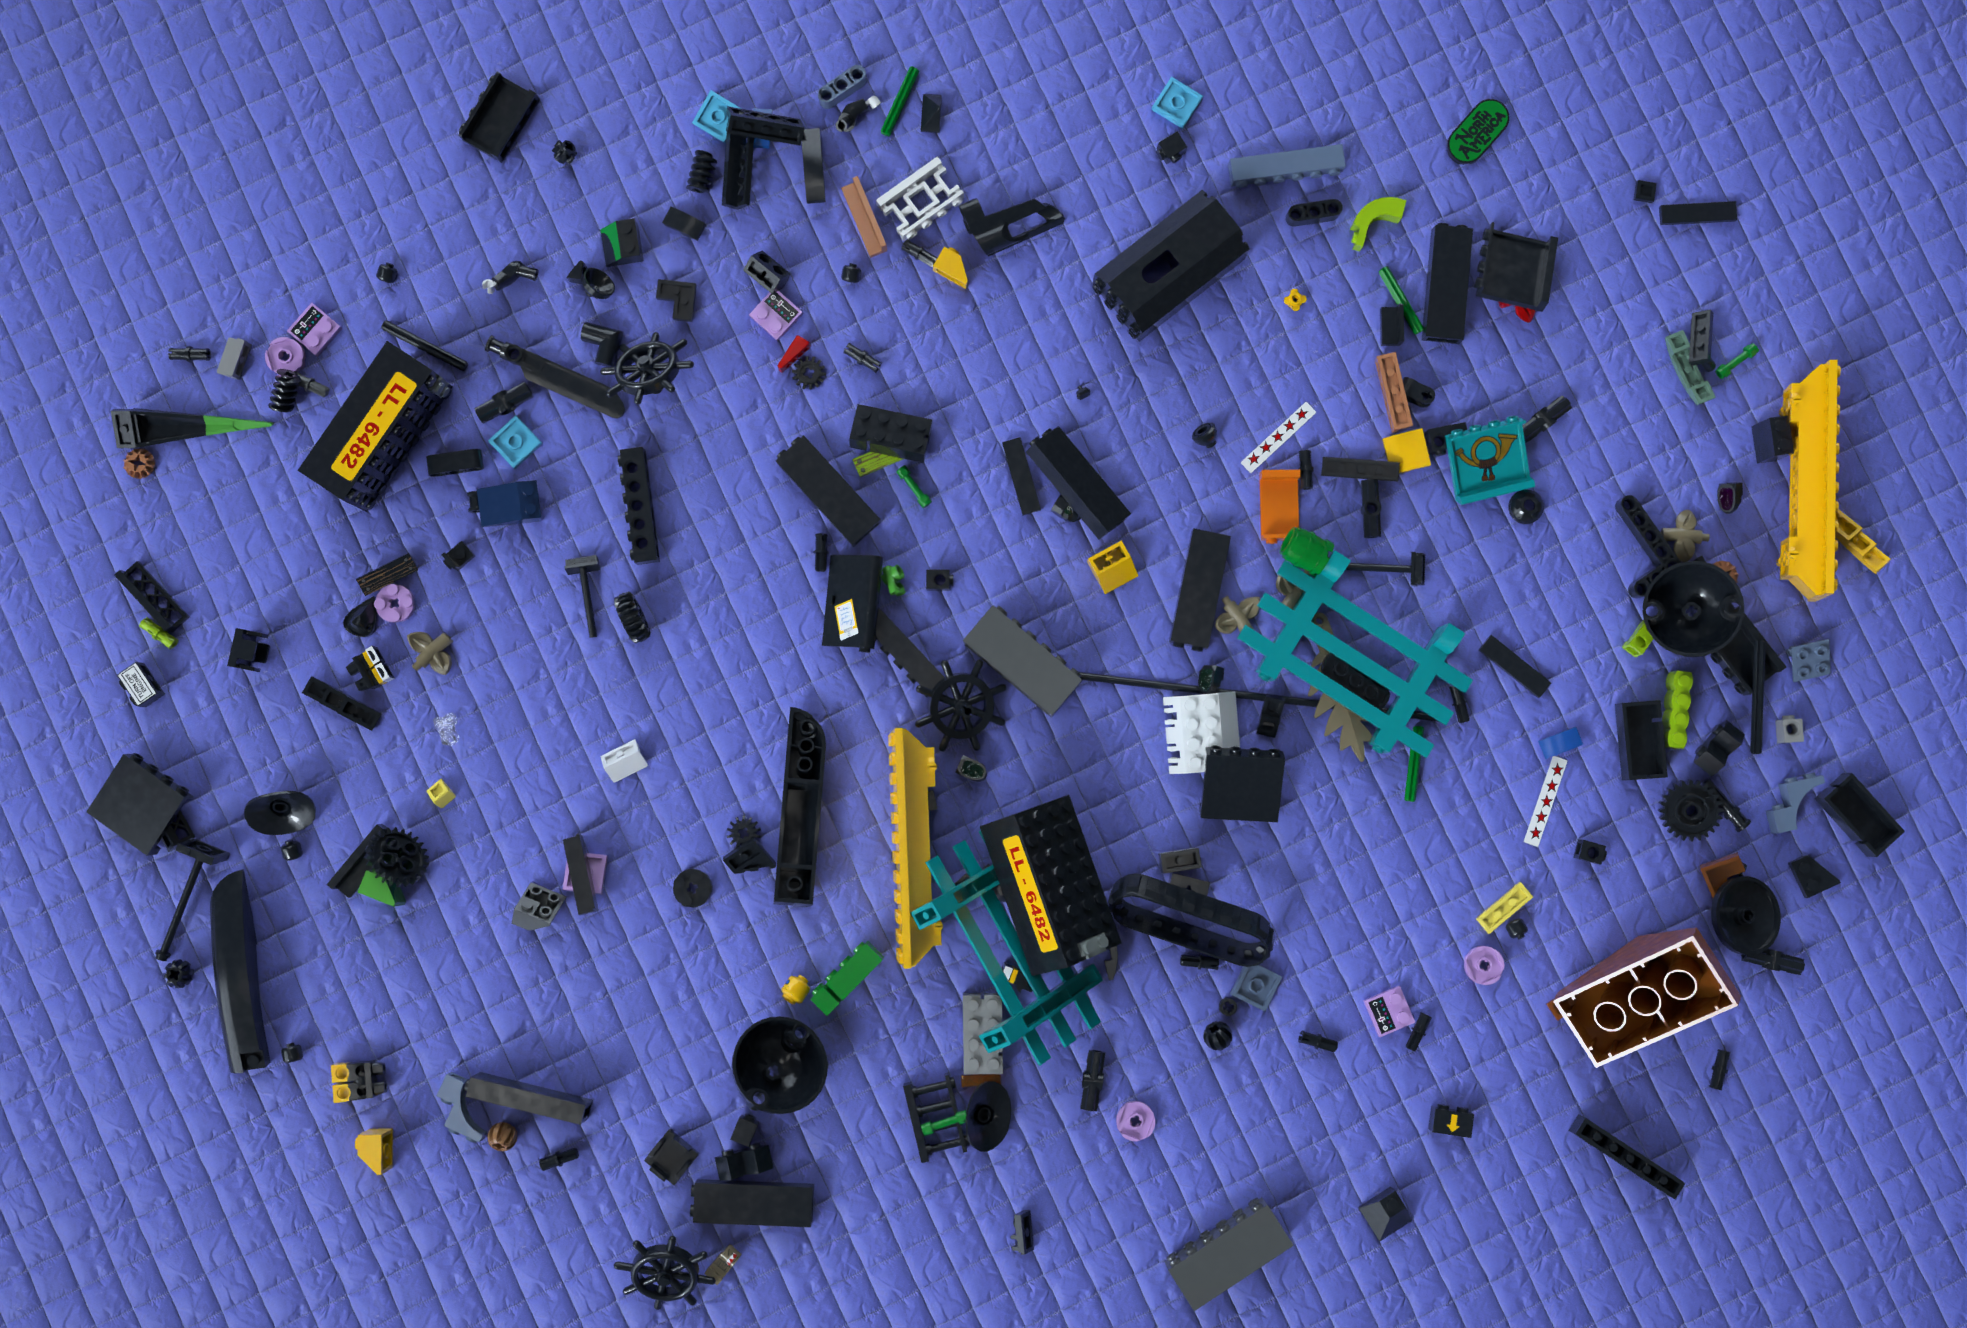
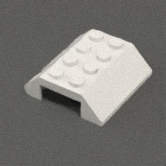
(1199, 724)

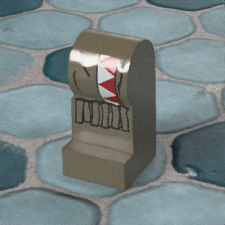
(723, 1263)

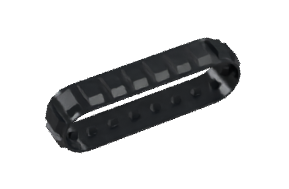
(1186, 934)

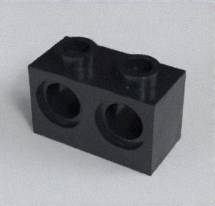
(767, 272)
(1440, 433)

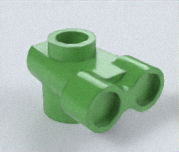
(892, 577)

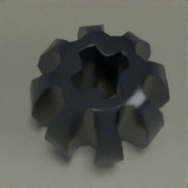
(172, 970)
(1217, 1035)

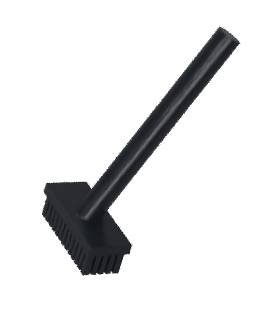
(582, 566)
(1416, 568)

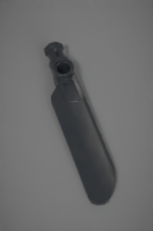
(559, 379)

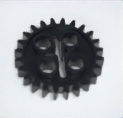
(396, 857)

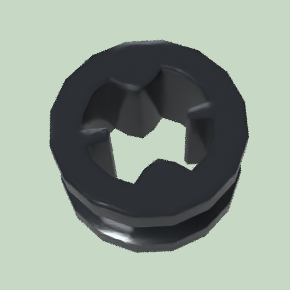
(1224, 1011)

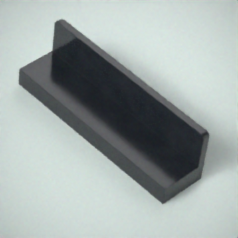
(353, 870)
(580, 875)

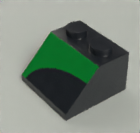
(622, 243)

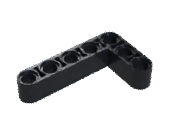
(1649, 547)

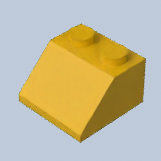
(376, 1149)

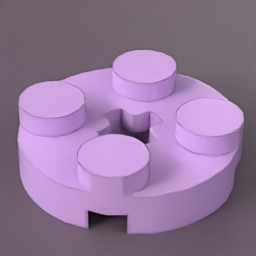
(284, 344)
(405, 602)
(1494, 969)
(1139, 1131)

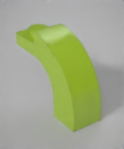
(1384, 208)

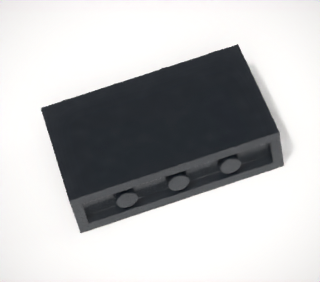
(498, 117)
(1737, 658)

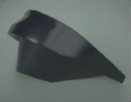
(362, 618)

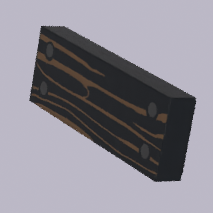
(386, 574)

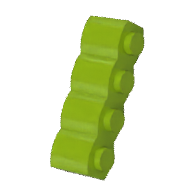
(1677, 702)

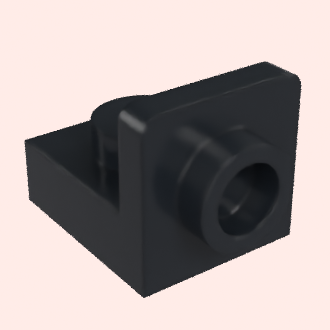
(458, 556)

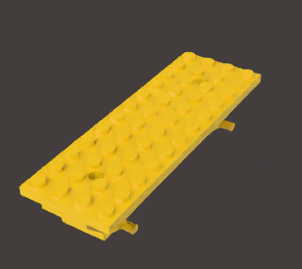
(1810, 550)
(911, 777)

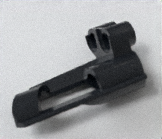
(993, 231)

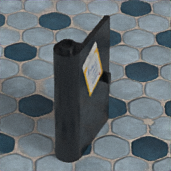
(852, 601)

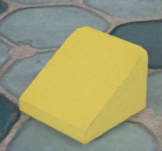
(440, 794)

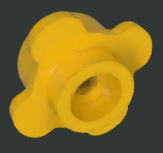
(1295, 306)

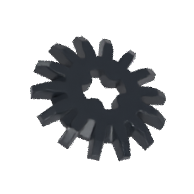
(801, 369)
(740, 825)

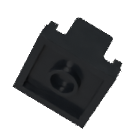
(246, 649)
(671, 1157)

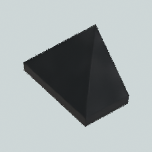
(931, 113)

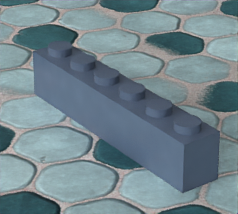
(1286, 165)

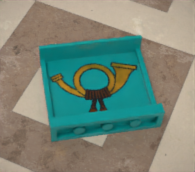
(1488, 460)

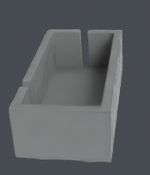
(977, 1018)

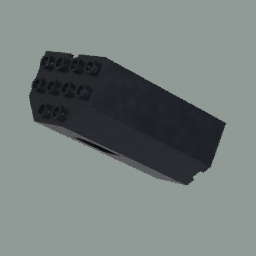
(1202, 242)

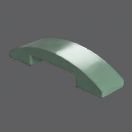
(1690, 376)

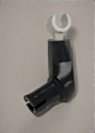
(850, 114)
(509, 275)

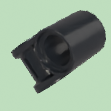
(1415, 392)

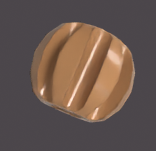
(502, 1136)

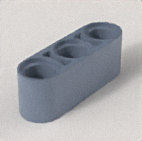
(846, 78)

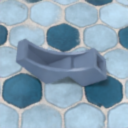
(1783, 816)
(459, 1121)

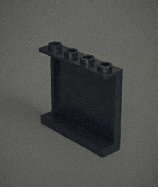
(1516, 269)
(1242, 784)
(138, 803)

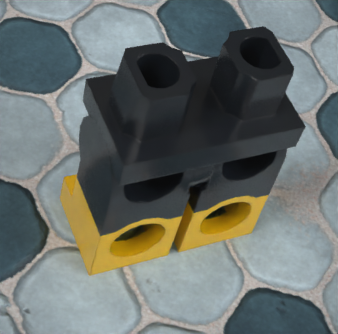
(363, 1077)

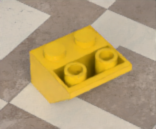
(1112, 567)

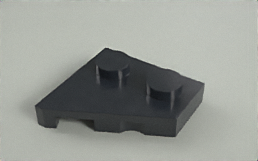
(748, 857)
(1811, 876)

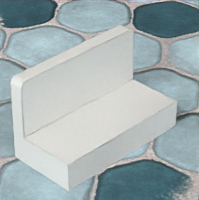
(623, 761)

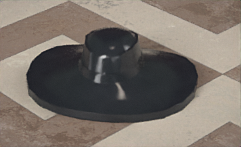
(280, 812)
(988, 1116)

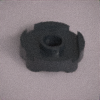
(687, 897)

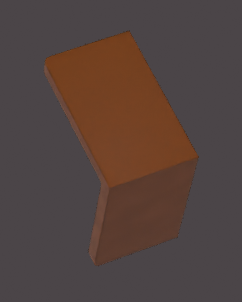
(1719, 870)

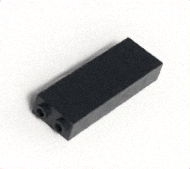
(1447, 283)
(1078, 482)
(828, 490)
(1199, 589)
(528, 1097)
(752, 1203)

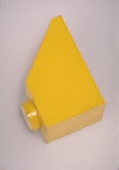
(950, 266)

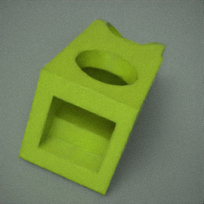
(1638, 641)

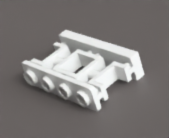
(909, 188)

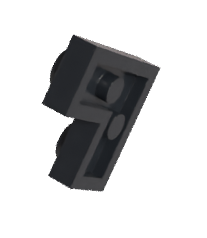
(683, 296)

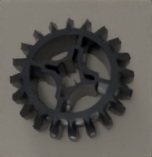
(632, 617)

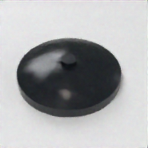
(1745, 915)

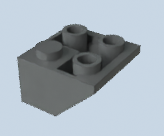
(537, 907)

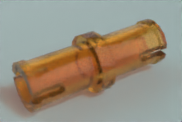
(976, 1080)

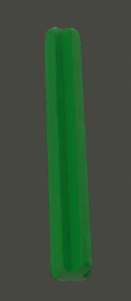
(899, 101)
(1400, 298)
(1413, 770)

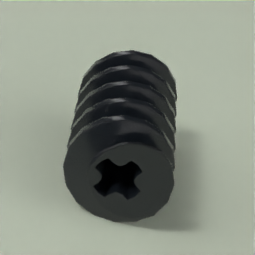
(700, 172)
(285, 391)

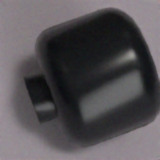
(386, 273)
(851, 273)
(291, 850)
(1517, 929)
(291, 1053)

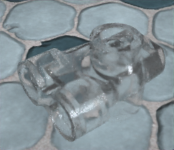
(446, 728)

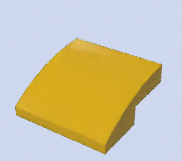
(1408, 449)

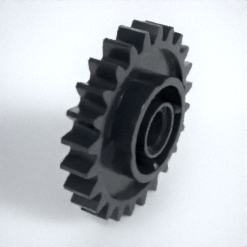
(1680, 799)

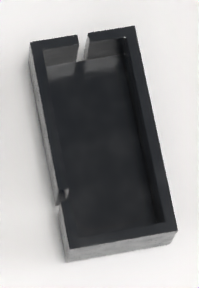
(890, 433)
(1641, 740)
(1859, 815)

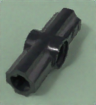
(503, 402)
(1545, 418)
(1370, 496)
(1776, 961)
(1092, 1080)

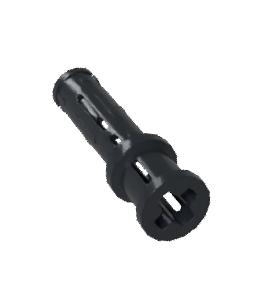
(1730, 811)

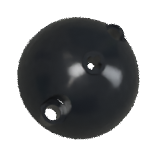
(1704, 589)
(797, 1068)

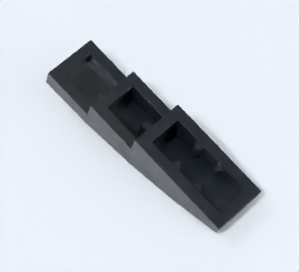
(813, 166)
(341, 703)

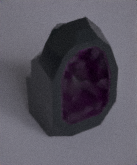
(1729, 496)

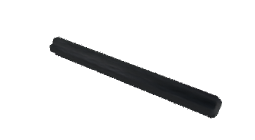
(1757, 697)

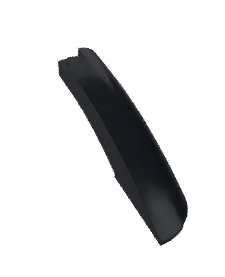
(800, 811)
(237, 975)

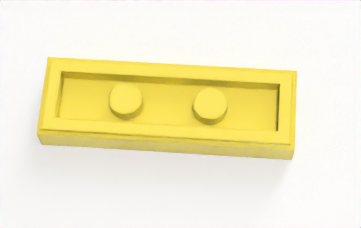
(1504, 907)

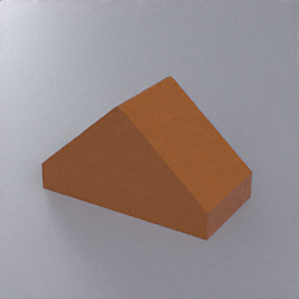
(1646, 994)

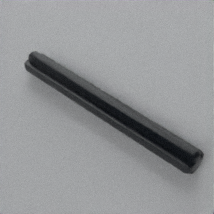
(424, 345)

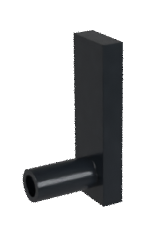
(1701, 340)

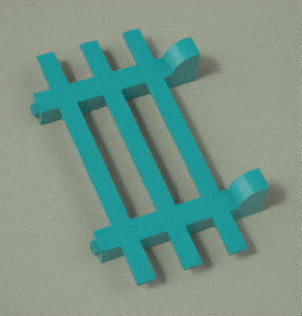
(1409, 692)
(1048, 1003)

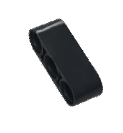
(1321, 207)
(454, 462)

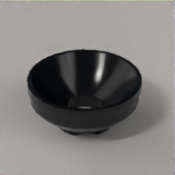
(599, 281)
(1517, 509)

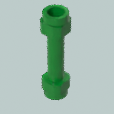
(1725, 370)
(904, 473)
(929, 1127)

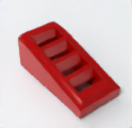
(795, 351)

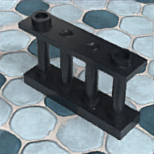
(916, 1112)

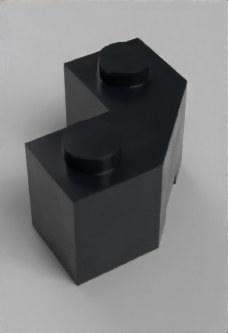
(1717, 747)
(743, 1161)

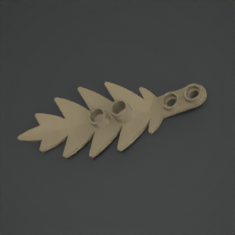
(1353, 731)

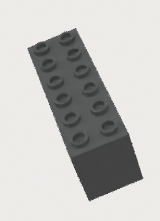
(1022, 660)
(1227, 1253)

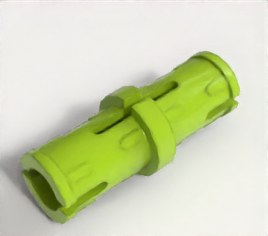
(158, 633)

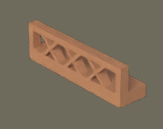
(864, 218)
(1393, 392)

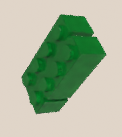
(847, 978)

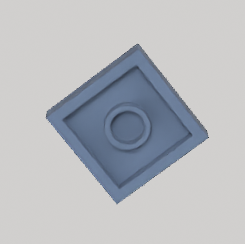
(1256, 986)

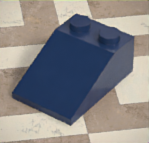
(509, 504)

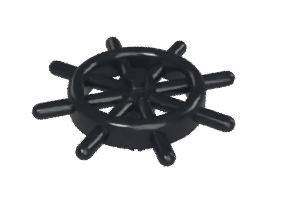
(647, 368)
(960, 705)
(664, 1272)

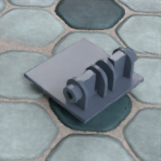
(1810, 660)

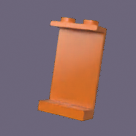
(1278, 503)

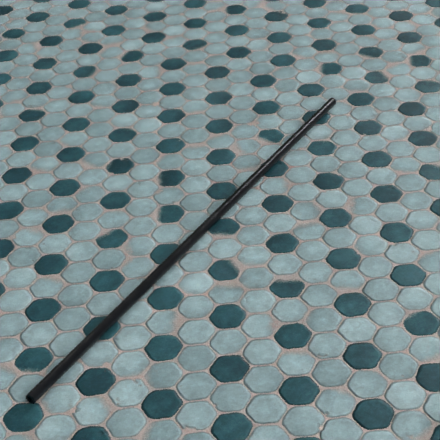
(1195, 689)

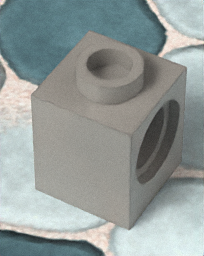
(1782, 733)

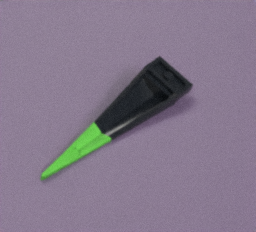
(149, 427)

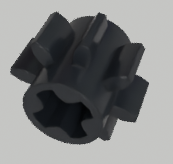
(564, 151)

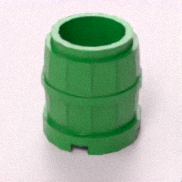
(1306, 550)

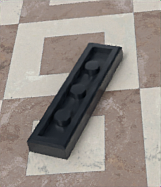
(1698, 213)
(1360, 469)
(1021, 476)
(1514, 666)

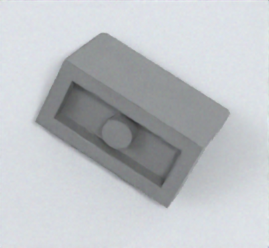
(234, 358)

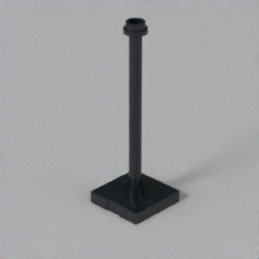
(202, 853)

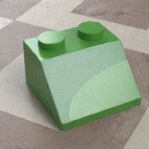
(381, 891)

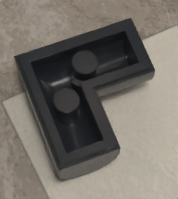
(607, 339)

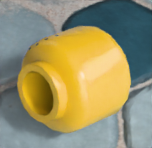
(795, 989)

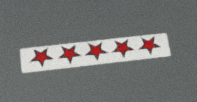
(1278, 437)
(1545, 801)

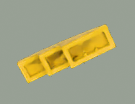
(1859, 544)

